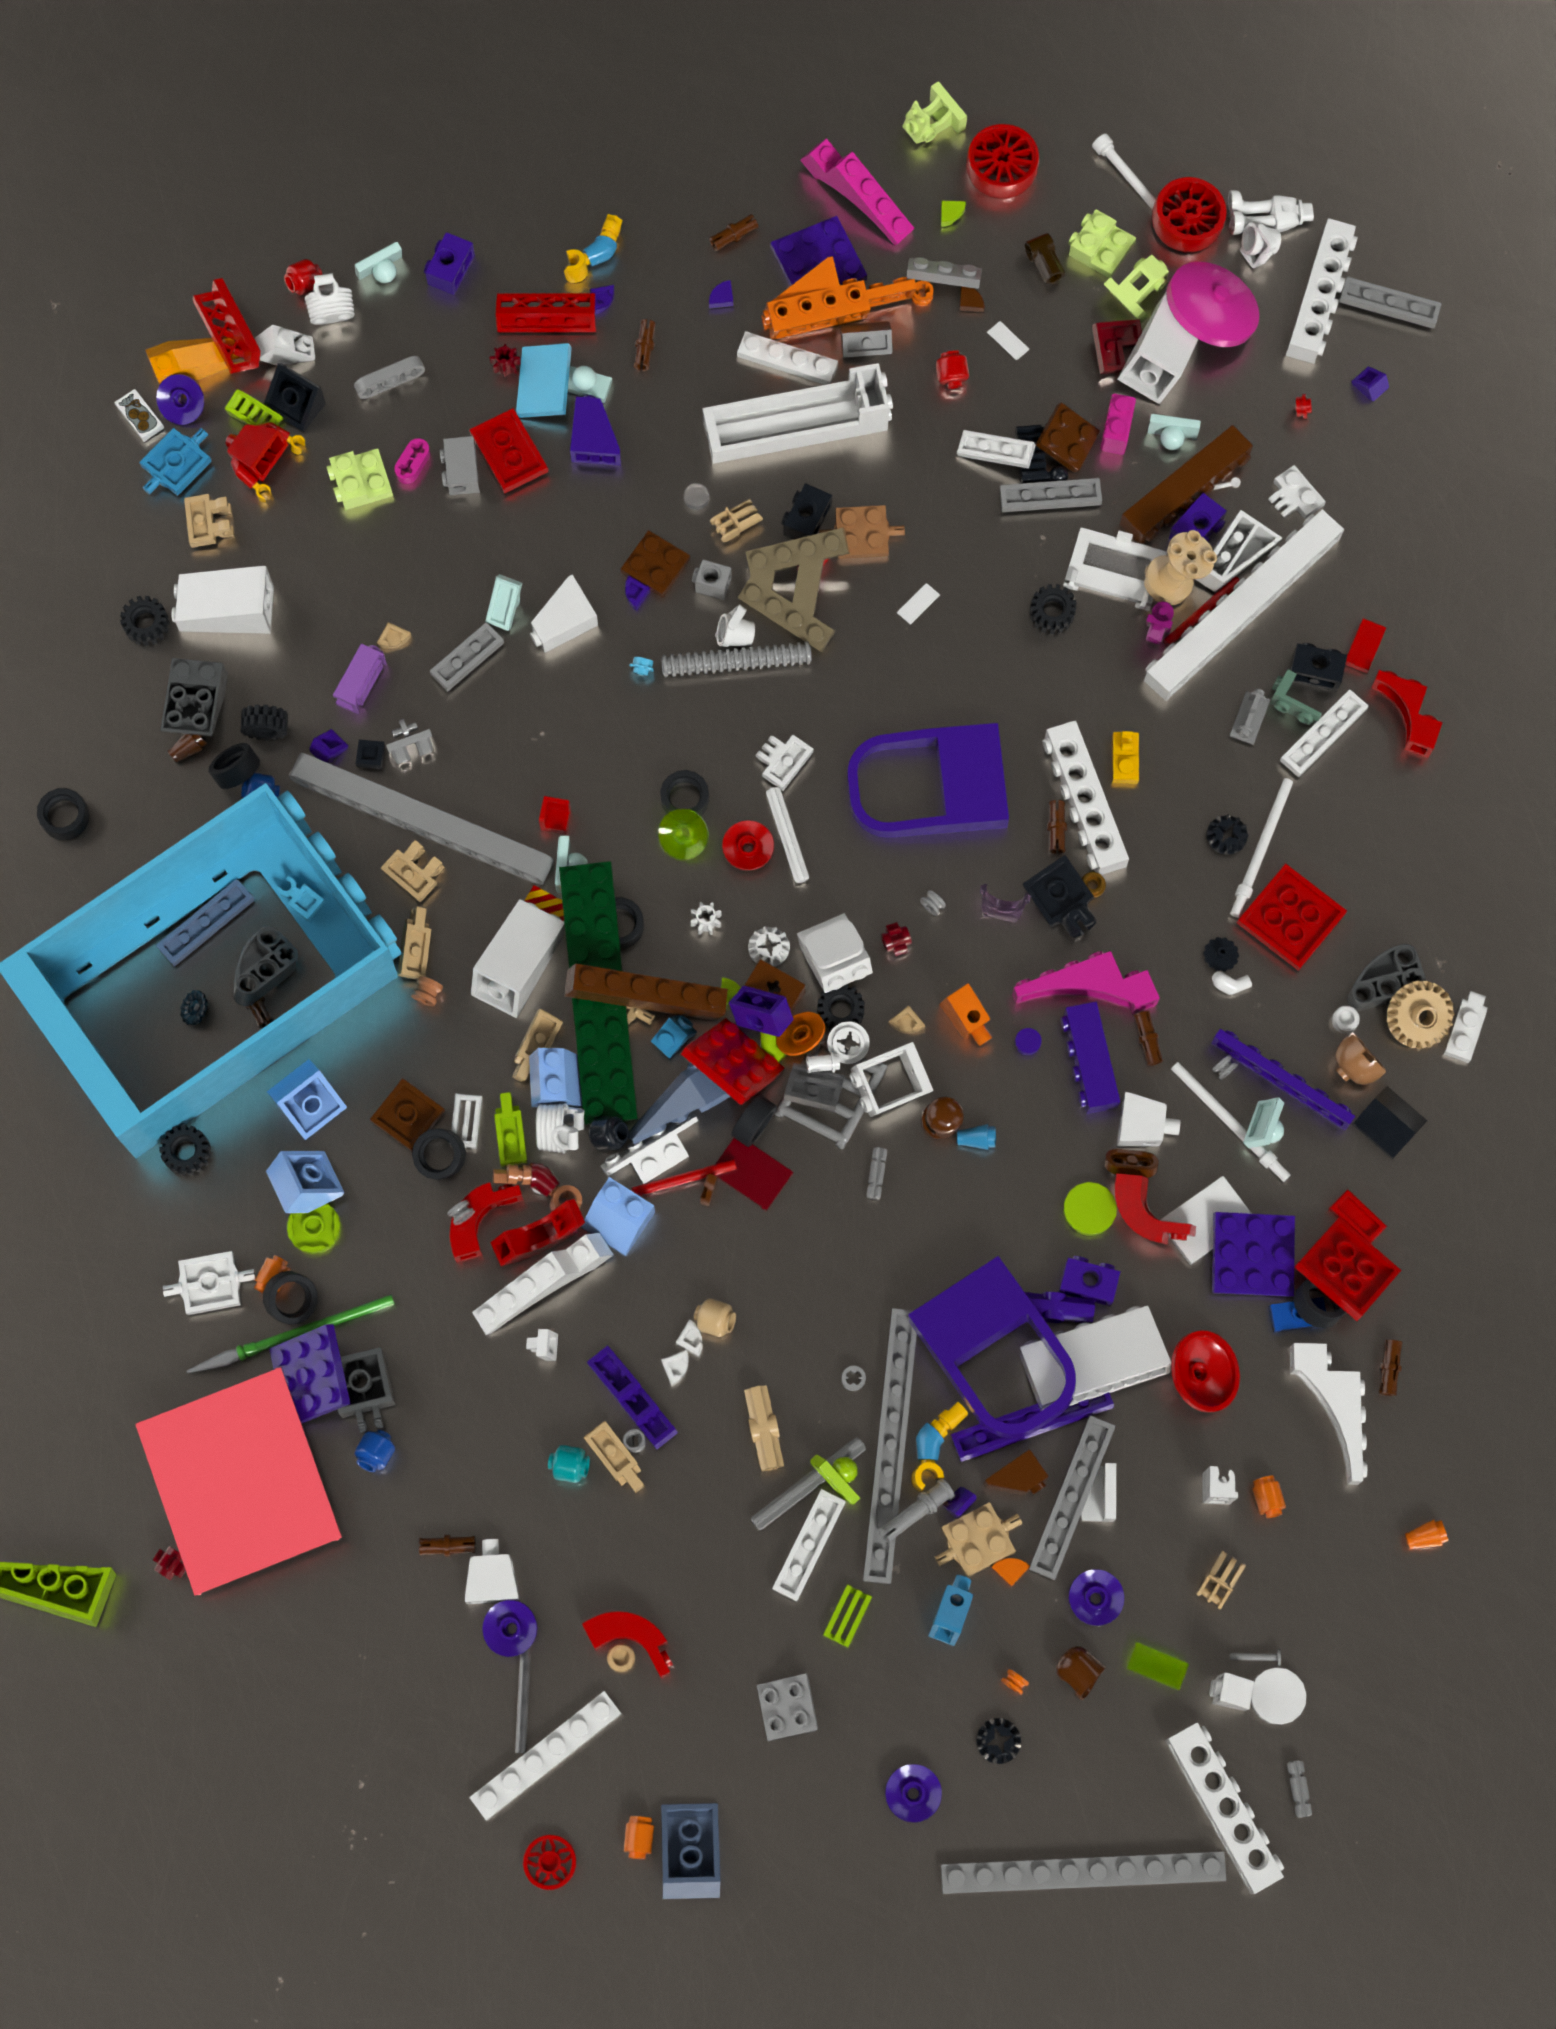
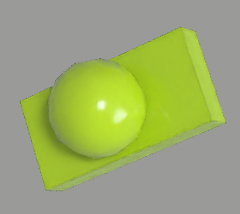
(838, 1475)

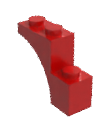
(1408, 697)

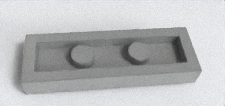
(944, 272)
(466, 656)

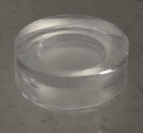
(696, 496)

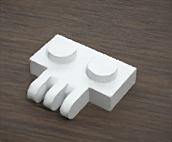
(1296, 494)
(784, 760)

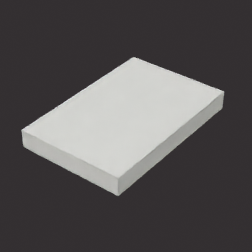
(1199, 1212)

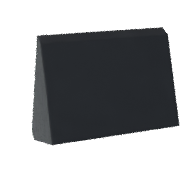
(294, 397)
(1389, 1122)

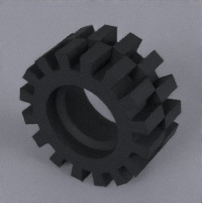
(1055, 595)
(144, 634)
(264, 722)
(843, 993)
(176, 1137)

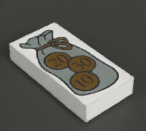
(139, 415)

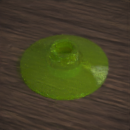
(674, 841)

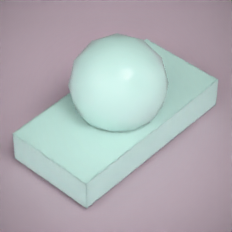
(380, 264)
(585, 382)
(1173, 430)
(503, 602)
(564, 859)
(1264, 1125)

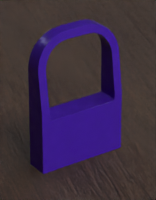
(969, 780)
(976, 1316)

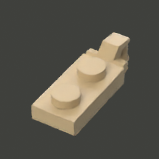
(414, 945)
(539, 1035)
(614, 1456)

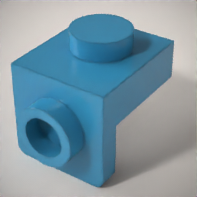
(673, 1035)

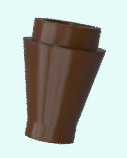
(187, 746)

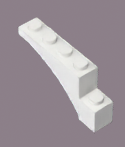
(541, 1280)
(1340, 1397)

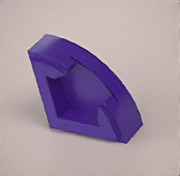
(721, 295)
(604, 297)
(635, 592)

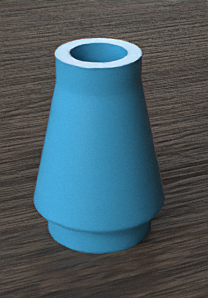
(978, 1137)

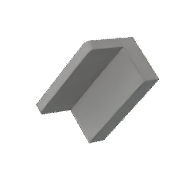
(866, 339)

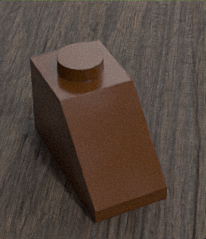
(1019, 1476)

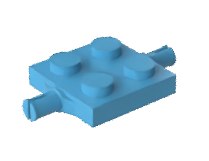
(175, 461)

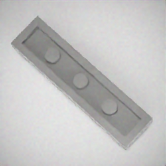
(1390, 302)
(1050, 495)

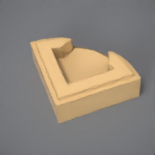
(393, 637)
(906, 1021)

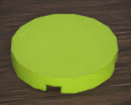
(1090, 1209)
(314, 1230)

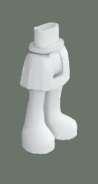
(1282, 210)

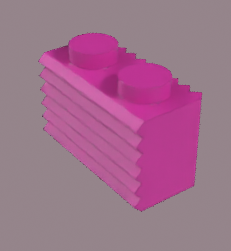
(1118, 424)

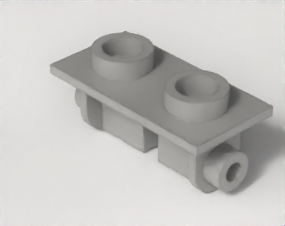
(1250, 716)

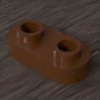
(1131, 1162)

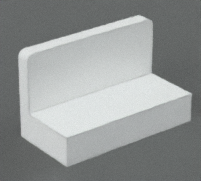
(1102, 1497)

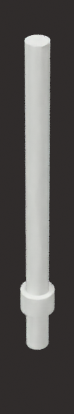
(1245, 889)
(1267, 1159)

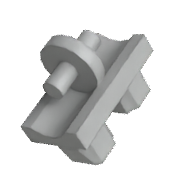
(421, 740)

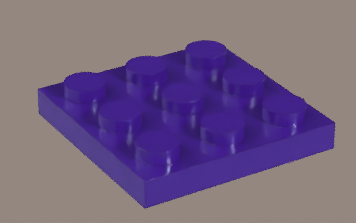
(810, 246)
(1253, 1254)
(313, 1372)

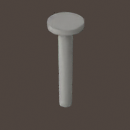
(1257, 1656)

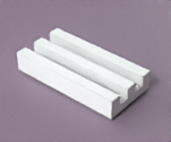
(477, 1115)

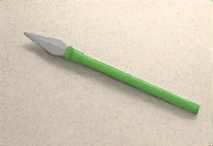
(251, 1349)

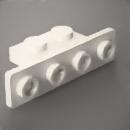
(653, 1154)

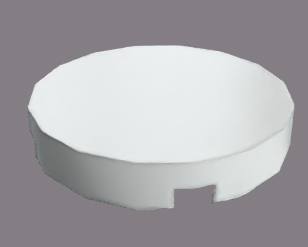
(1278, 1696)

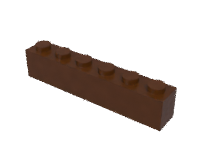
(1186, 485)
(645, 992)

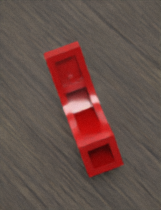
(482, 1199)
(1133, 1207)
(538, 1236)
(625, 1625)

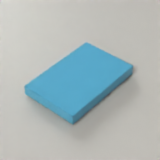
(543, 380)

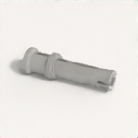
(926, 1504)

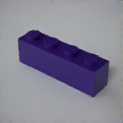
(1091, 1058)

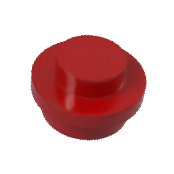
(1303, 406)

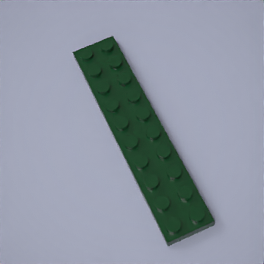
(599, 1026)

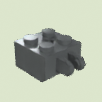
(376, 1392)

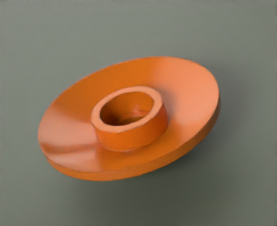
(801, 1034)

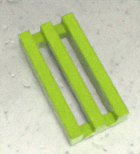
(857, 1594)

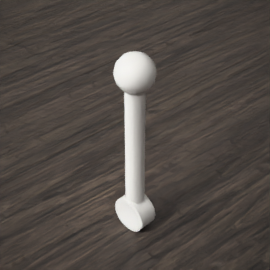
(1235, 482)

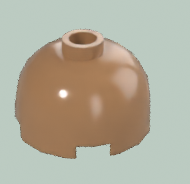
(1357, 1061)

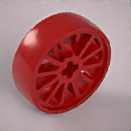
(1002, 160)
(1188, 214)

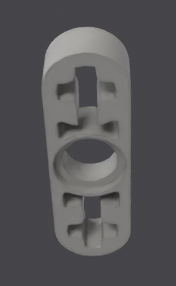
(389, 377)

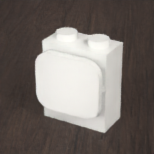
(835, 953)

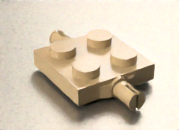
(978, 1540)

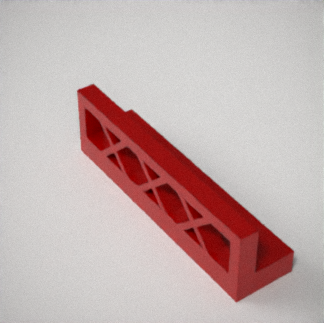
(545, 316)
(233, 322)

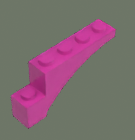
(859, 186)
(1092, 978)

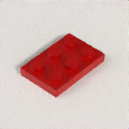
(508, 450)

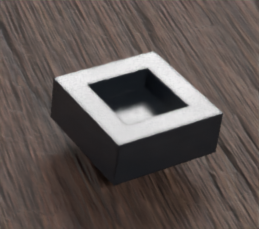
(370, 754)

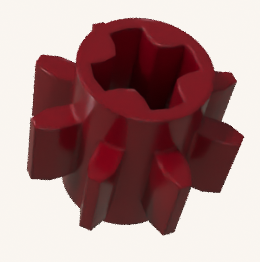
(505, 360)
(896, 939)
(169, 1563)

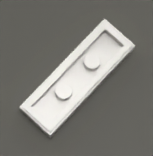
(996, 449)

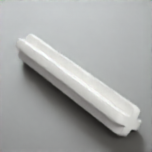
(787, 835)

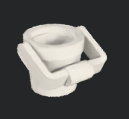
(1259, 240)
(734, 630)

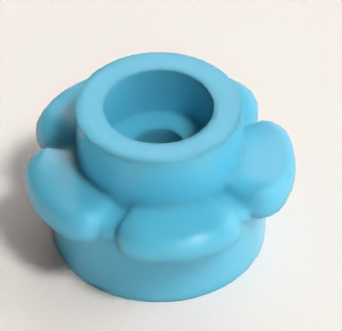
(642, 666)

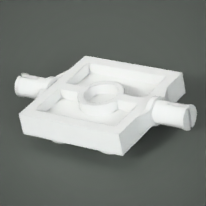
(209, 1283)

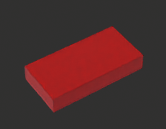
(1365, 645)
(1357, 1216)

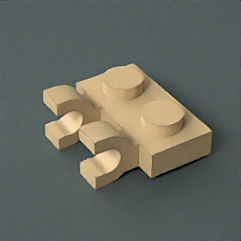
(200, 519)
(408, 875)

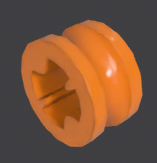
(923, 301)
(1015, 1681)

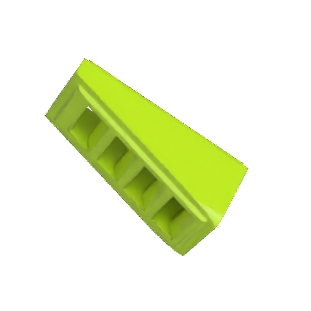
(236, 402)

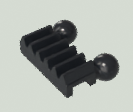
(1037, 468)

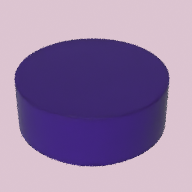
(1028, 1041)

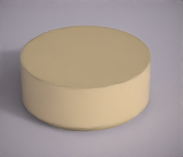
(621, 1657)

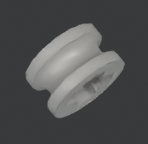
(933, 902)
(1225, 1067)
(461, 1212)
(853, 1369)

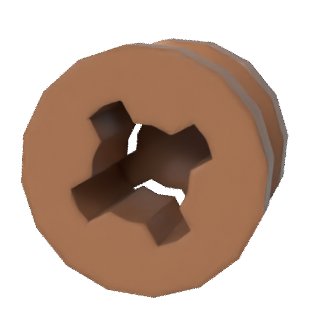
(427, 991)

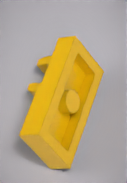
(1125, 757)

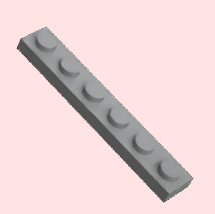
(1072, 1498)

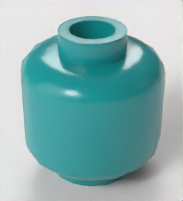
(569, 1464)

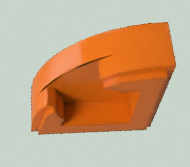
(1010, 1569)

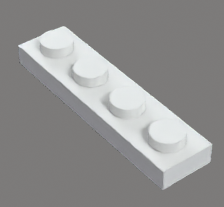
(787, 358)
(1324, 733)
(809, 1545)

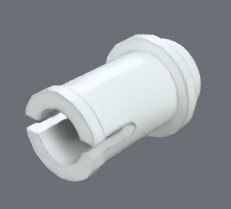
(823, 1063)

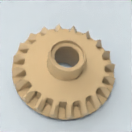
(1405, 1011)

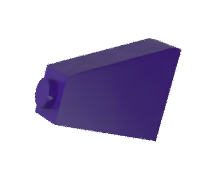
(592, 434)

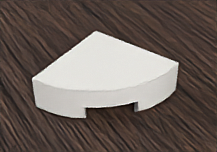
(691, 1339)
(676, 1366)

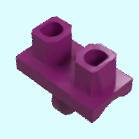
(1159, 622)

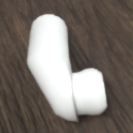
(1229, 985)

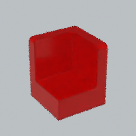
(555, 815)

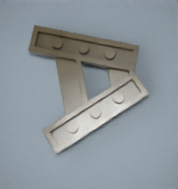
(809, 555)

